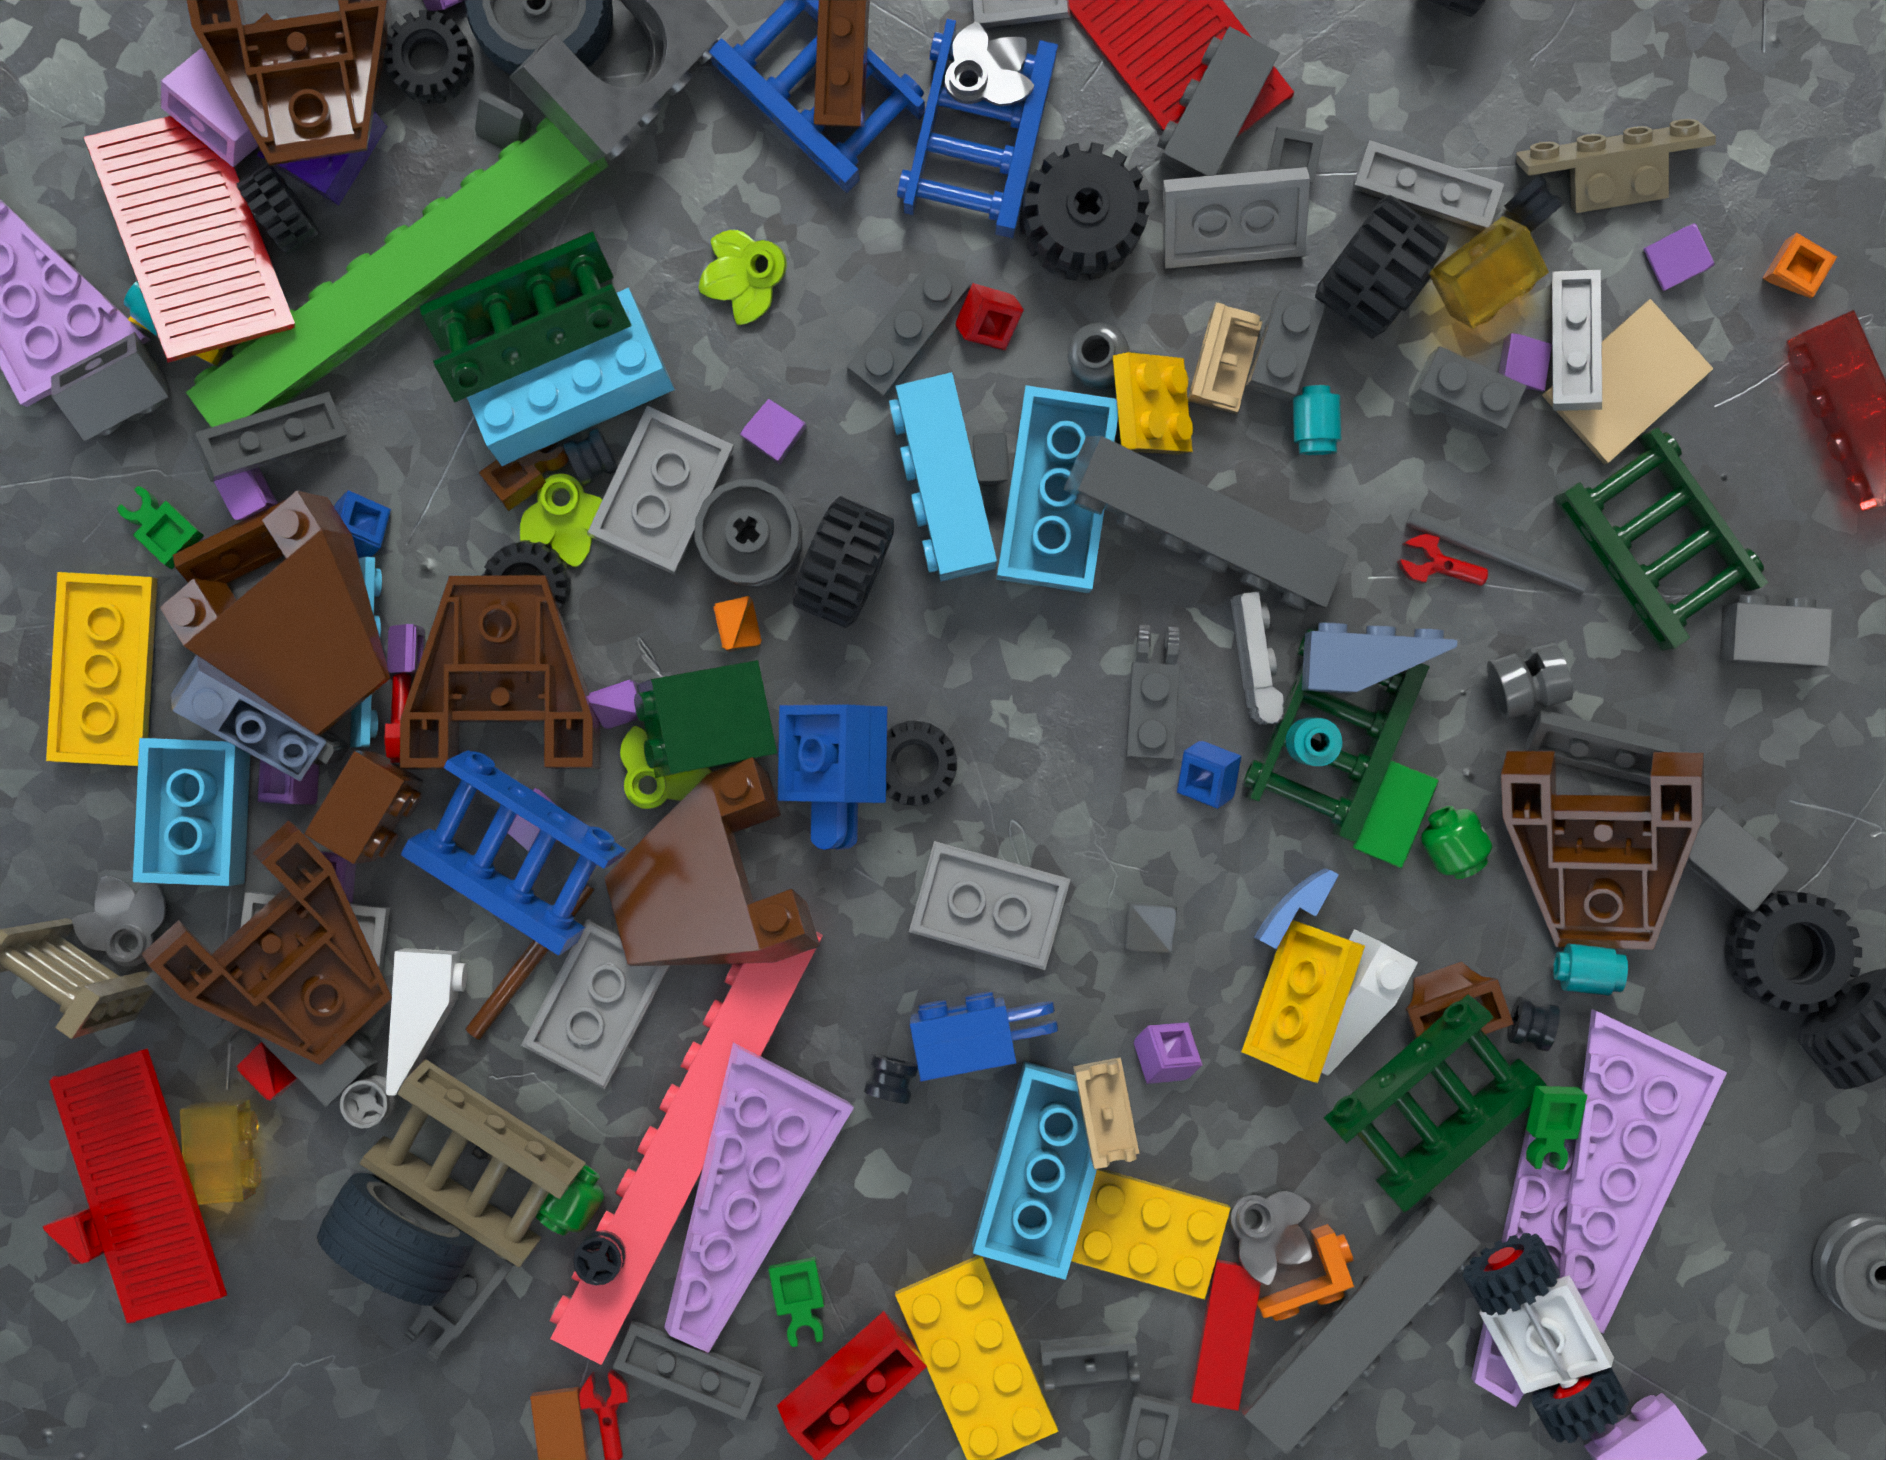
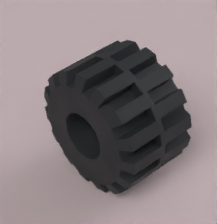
(1091, 240)
(1382, 267)

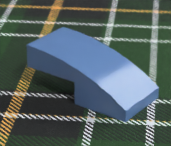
(1307, 896)

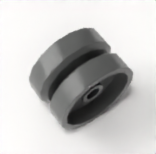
(745, 505)
(1852, 1267)

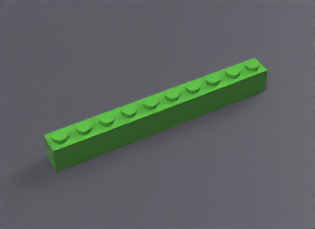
(396, 277)

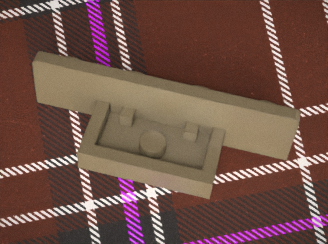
(1619, 167)

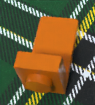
(1325, 1289)

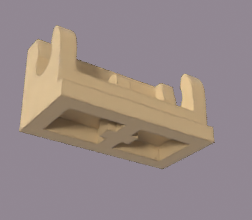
(1225, 358)
(1106, 1112)

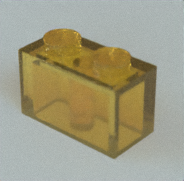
(1489, 272)
(220, 1150)

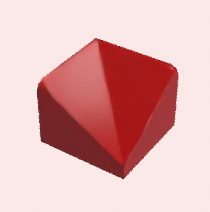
(989, 316)
(266, 1072)
(77, 1236)

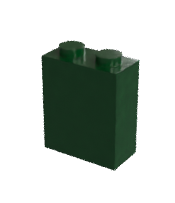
(705, 718)

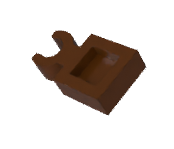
(523, 476)

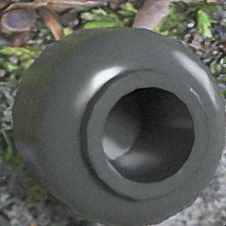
(1092, 354)

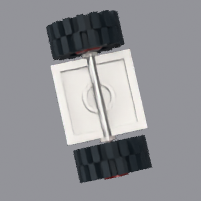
(1546, 1337)

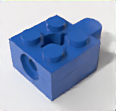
(835, 762)
(972, 1034)

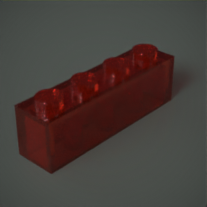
(1850, 400)

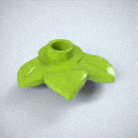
(736, 277)
(565, 525)
(668, 787)

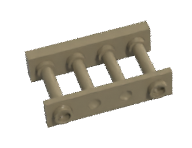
(85, 989)
(494, 1131)

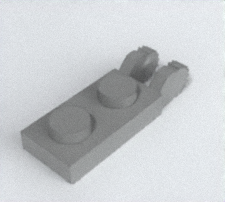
(1255, 659)

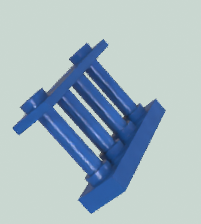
(772, 95)
(1012, 160)
(476, 875)

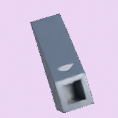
(1354, 661)
(244, 719)

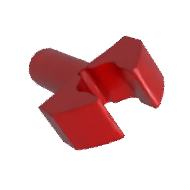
(1439, 563)
(400, 691)
(607, 1411)

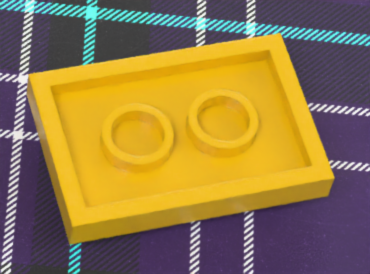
(1303, 1000)
(1151, 1233)

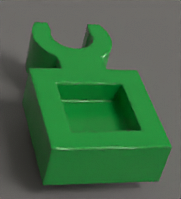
(162, 529)
(1554, 1117)
(798, 1291)

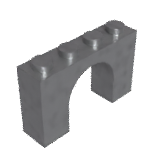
(599, 114)

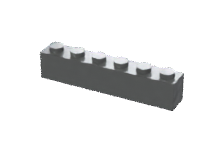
(1205, 522)
(1359, 1327)

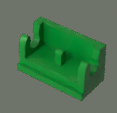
(1396, 814)

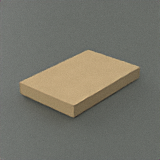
(1643, 375)

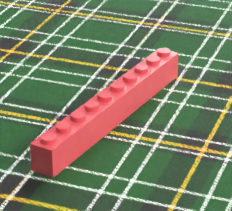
(675, 1152)

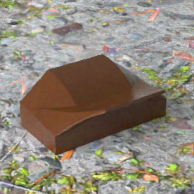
(1450, 984)

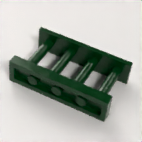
(515, 293)
(1640, 582)
(1364, 770)
(1458, 1136)

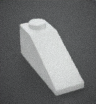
(1373, 994)
(422, 998)

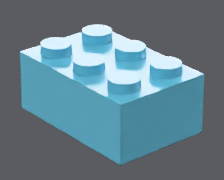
(191, 812)

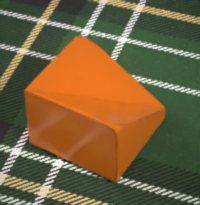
(1800, 266)
(737, 624)

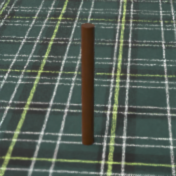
(514, 980)

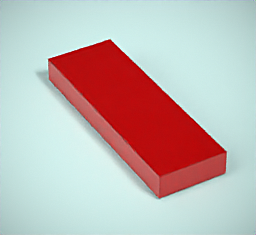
(1225, 1336)

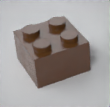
(365, 808)

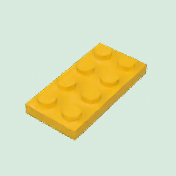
(101, 668)
(976, 1361)

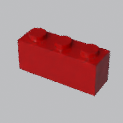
(851, 1387)

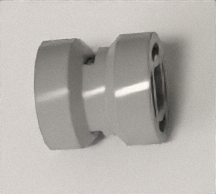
(362, 1108)

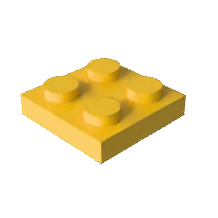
(1153, 403)

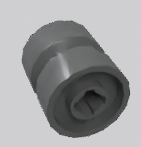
(1536, 678)

